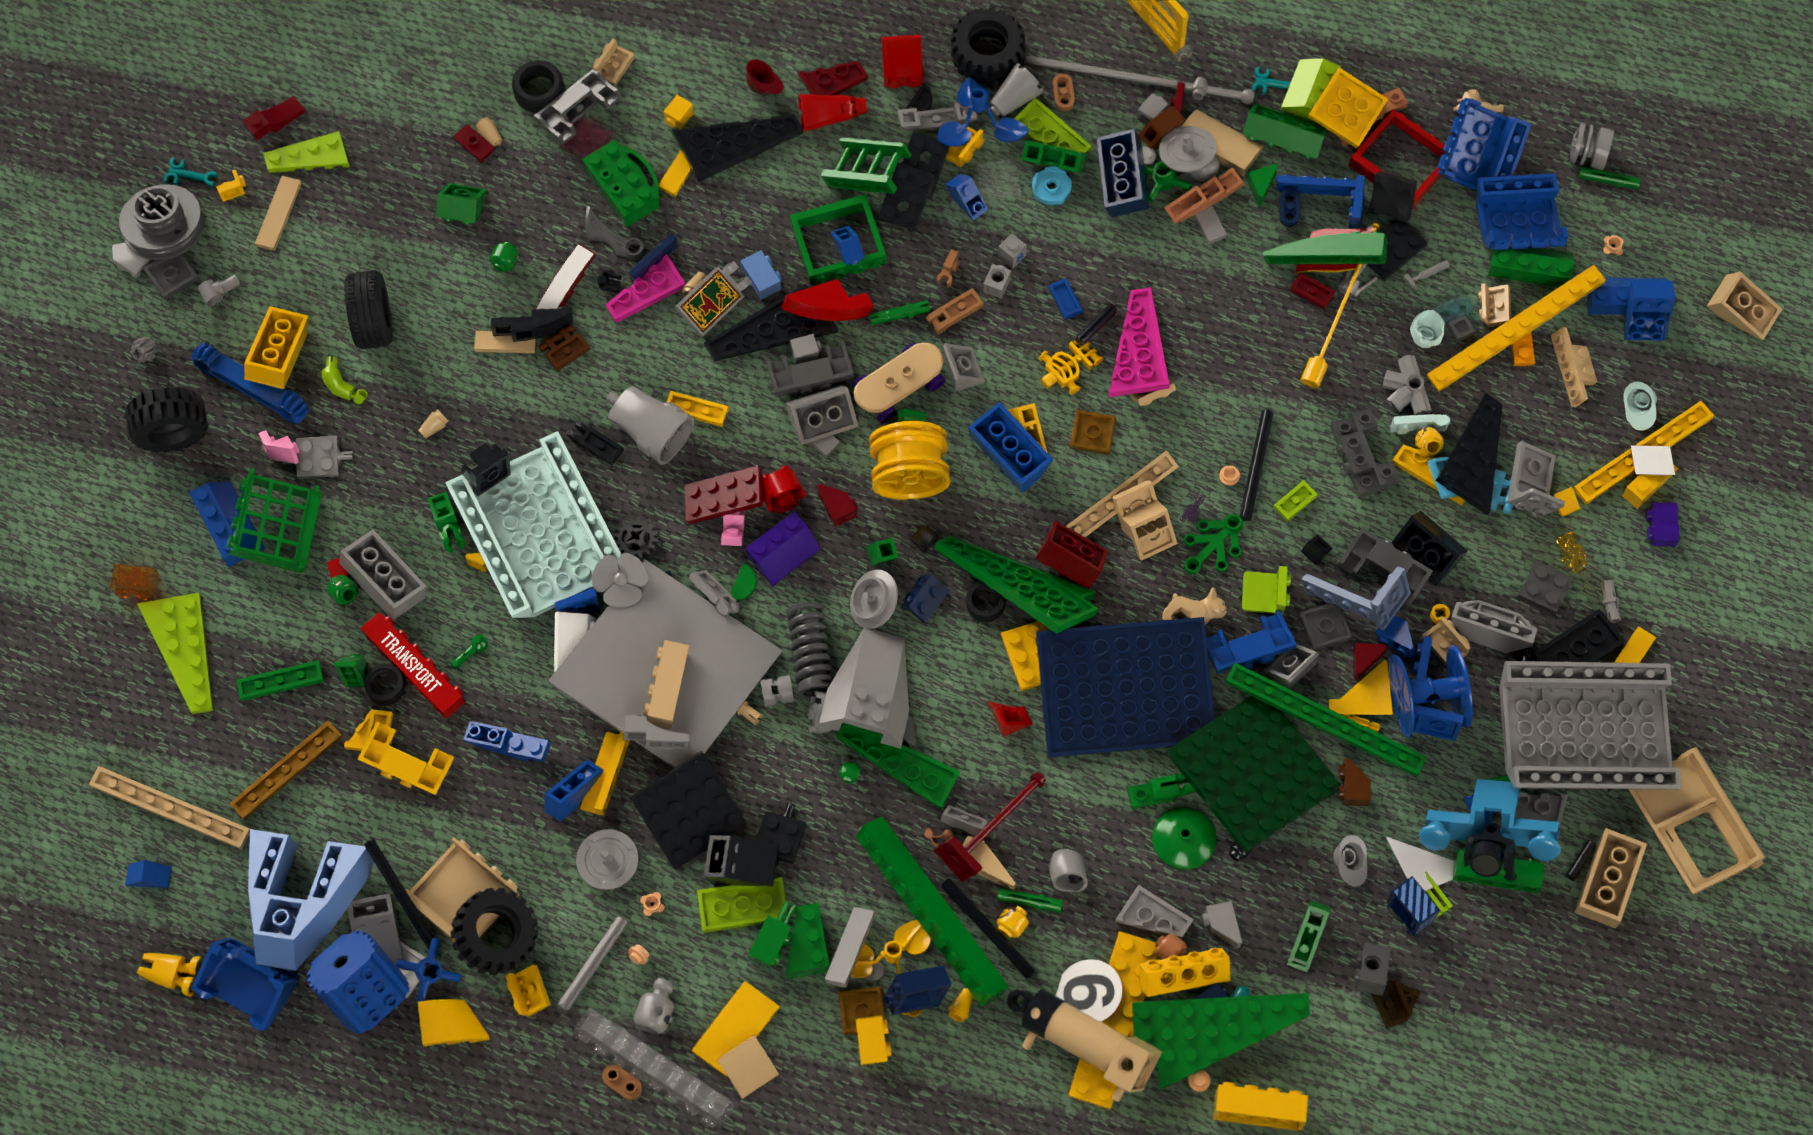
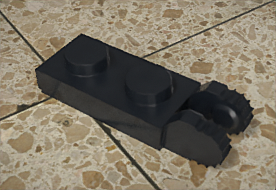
(596, 443)

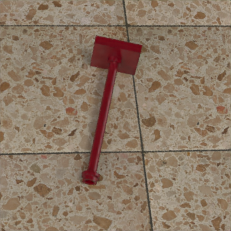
(958, 857)

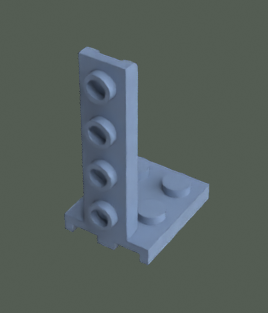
(1381, 609)

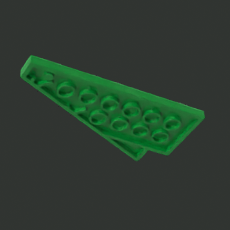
(1211, 1029)

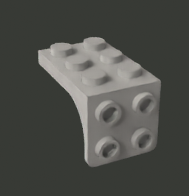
(1532, 481)

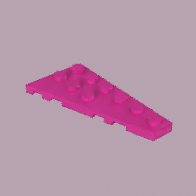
(1140, 353)

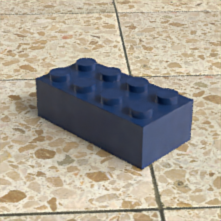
(1122, 173)

